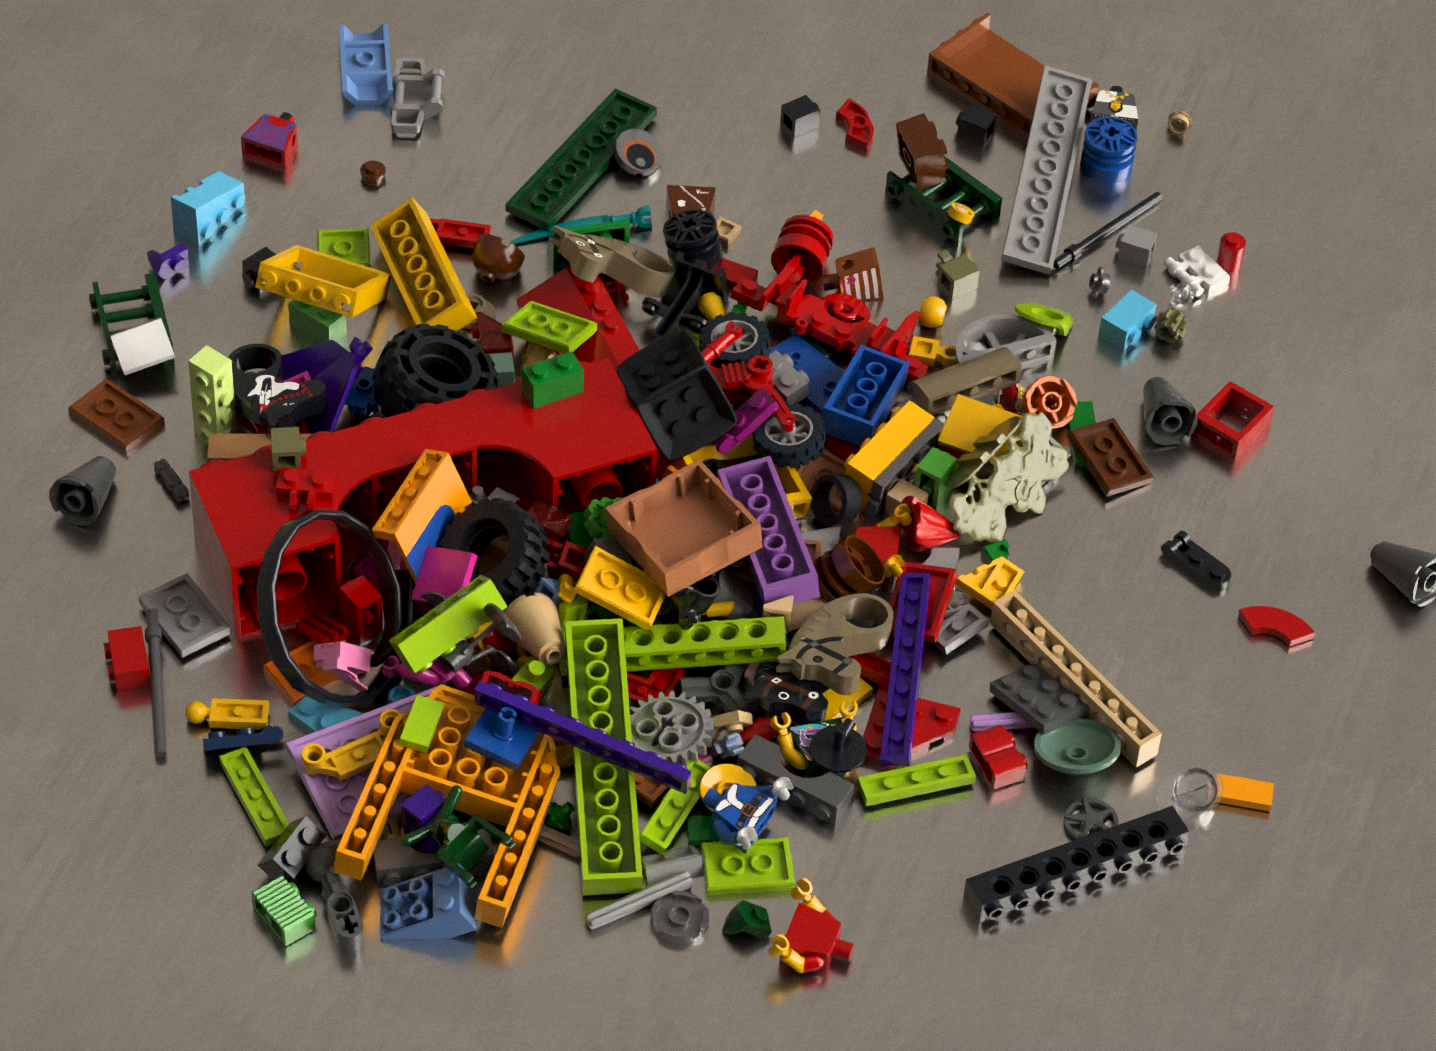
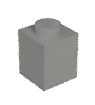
(1136, 246)

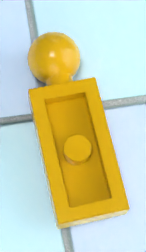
(230, 713)

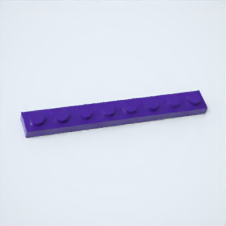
(905, 670)
(585, 738)

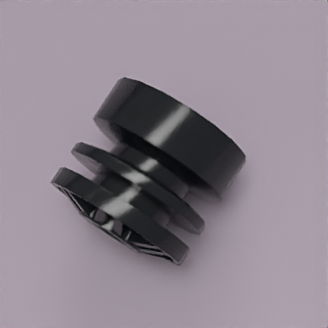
(695, 236)

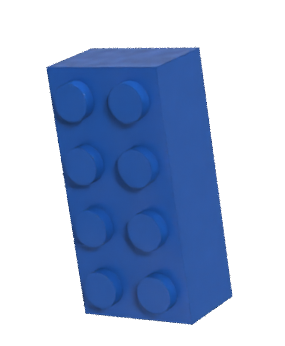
(864, 395)

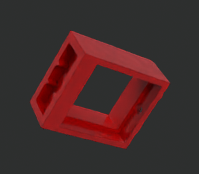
(1232, 442)

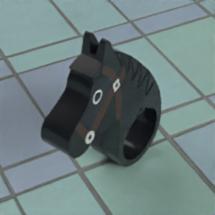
(783, 692)

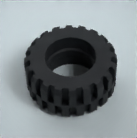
(526, 550)

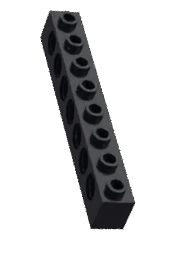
(1076, 864)

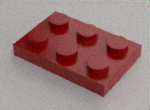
(940, 591)

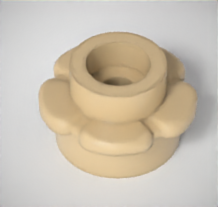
(1176, 126)

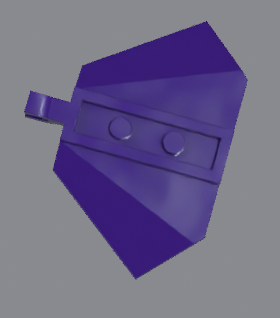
(333, 367)

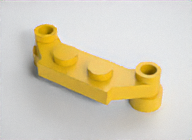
(350, 758)

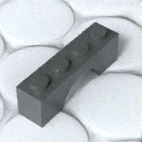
(823, 796)
(399, 863)

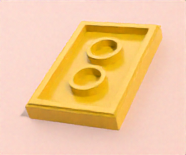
(972, 420)
(620, 588)

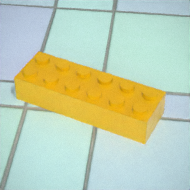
(422, 267)

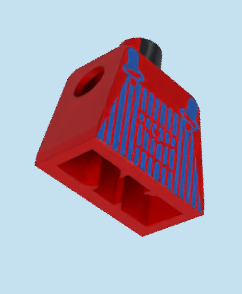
(271, 139)

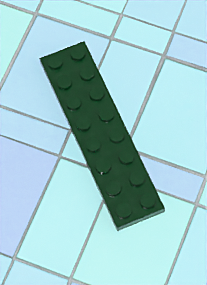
(579, 160)

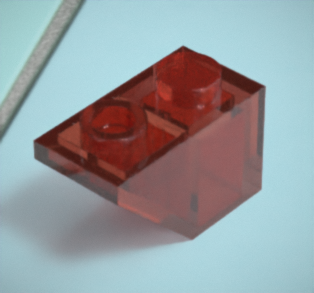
(490, 335)
(552, 519)

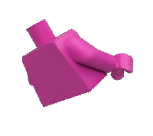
(433, 676)

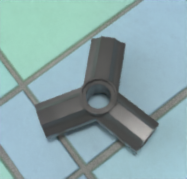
(719, 689)

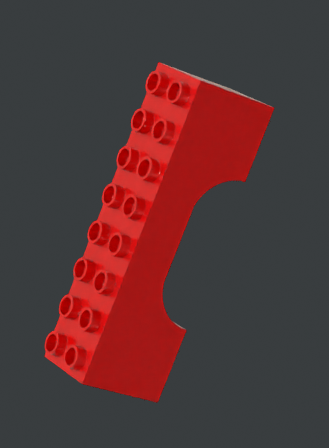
(556, 452)

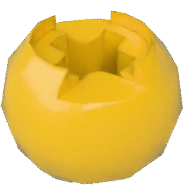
(932, 312)

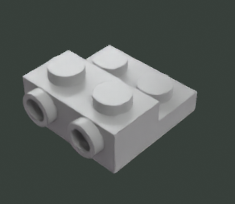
(789, 383)

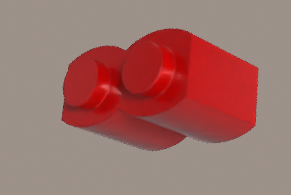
(514, 687)
(997, 756)

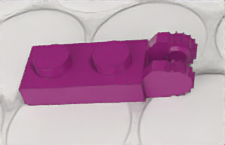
(749, 418)

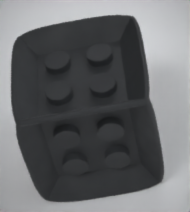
(676, 395)

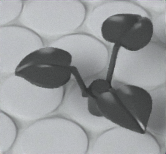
(463, 652)

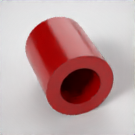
(1231, 252)

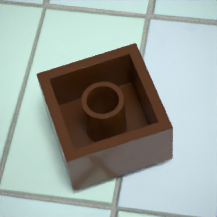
(921, 151)

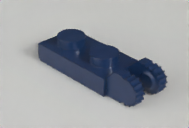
(244, 737)

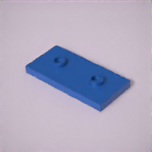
(821, 371)

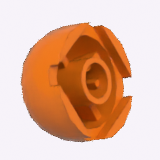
(1052, 397)

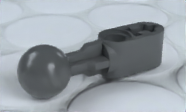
(336, 897)

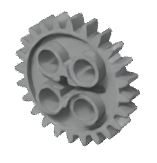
(672, 727)

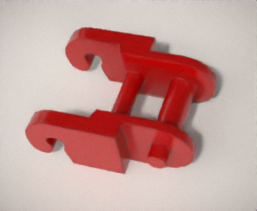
(619, 287)

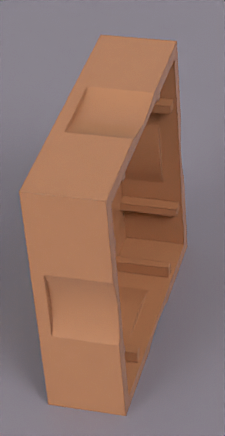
(683, 528)

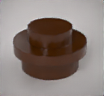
(373, 171)

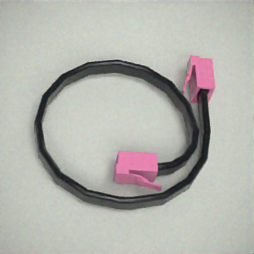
(338, 657)

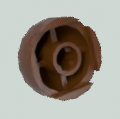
(495, 259)

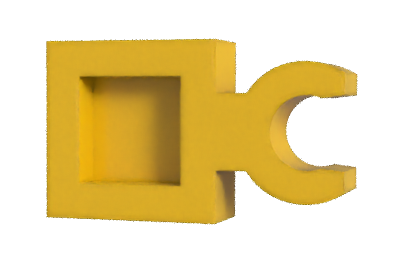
(929, 351)

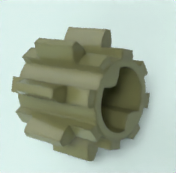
(1171, 325)

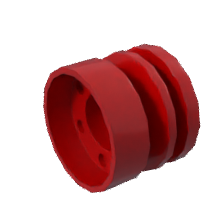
(807, 238)

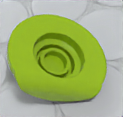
(1051, 318)

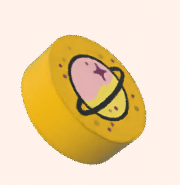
(961, 213)

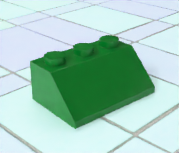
(616, 230)

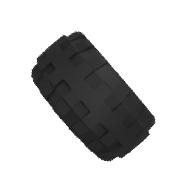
(430, 367)

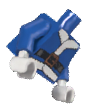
(744, 811)

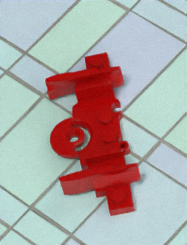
(811, 315)

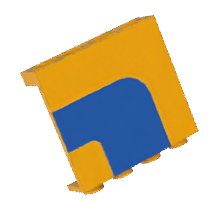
(423, 508)

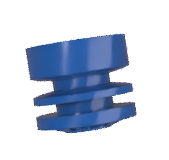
(1108, 149)

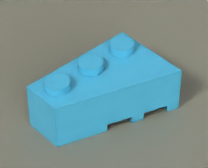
(206, 207)

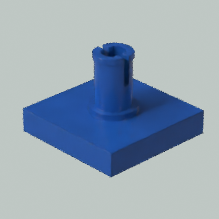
(501, 737)

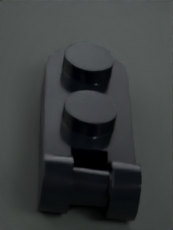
(1197, 562)

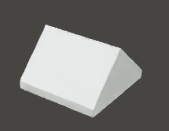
(142, 346)

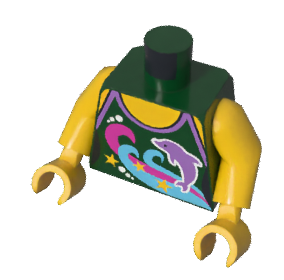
(796, 742)

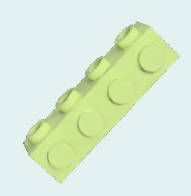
(212, 394)

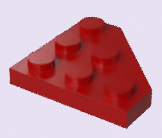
(931, 724)

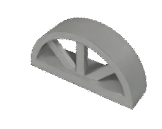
(1031, 345)

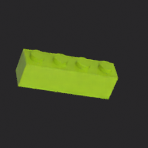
(446, 625)

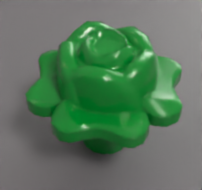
(559, 816)

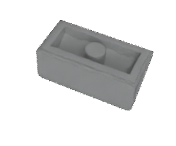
(673, 861)

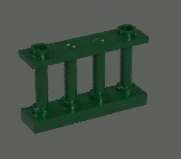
(964, 187)
(153, 310)

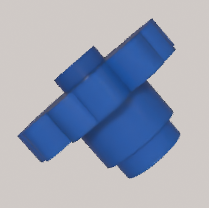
(361, 394)

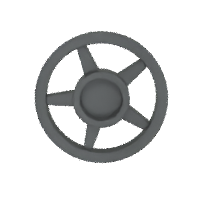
(1090, 820)

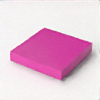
(443, 572)

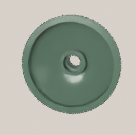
(1078, 747)

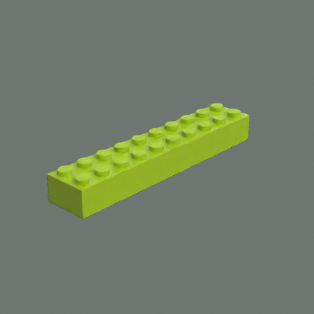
(602, 789)

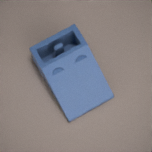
(427, 907)

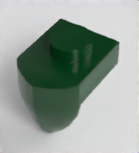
(747, 918)

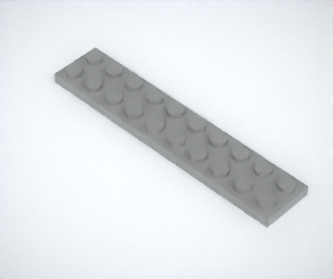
(1047, 170)

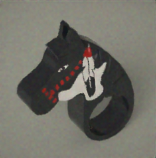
(265, 395)

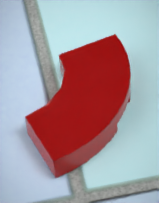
(857, 123)
(1276, 623)

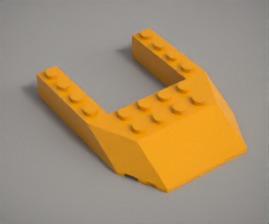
(488, 790)

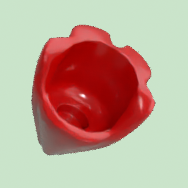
(927, 526)

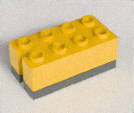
(892, 455)

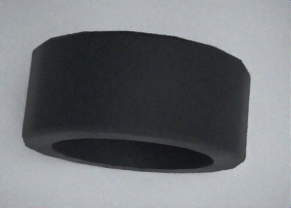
(850, 499)

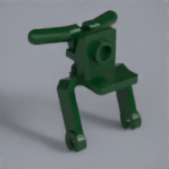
(457, 840)

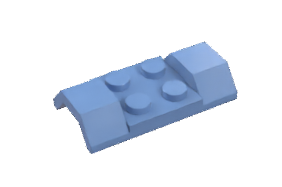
(365, 66)

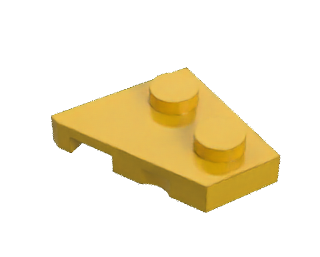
(991, 581)

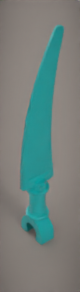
(634, 218)

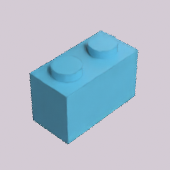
(1127, 320)

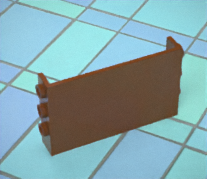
(992, 73)

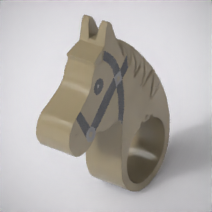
(827, 640)

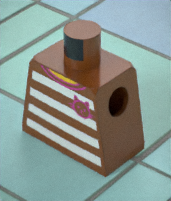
(857, 276)

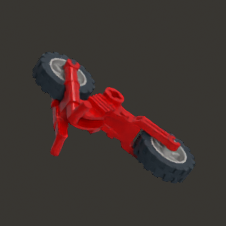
(741, 377)

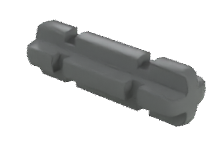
(171, 480)

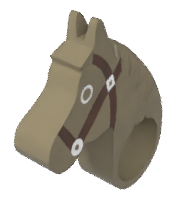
(618, 259)

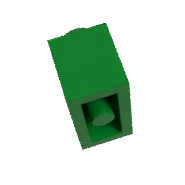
(552, 380)

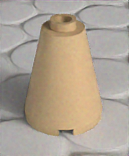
(539, 627)

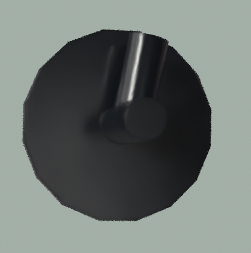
(838, 748)

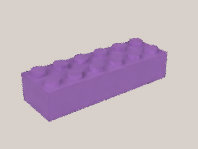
(783, 562)

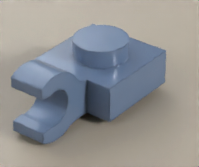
(727, 747)

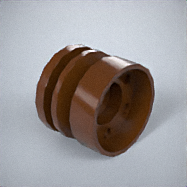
(849, 569)

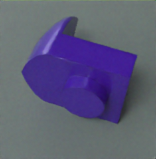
(169, 262)

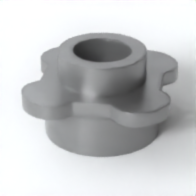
(1099, 282)

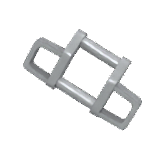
(426, 81)

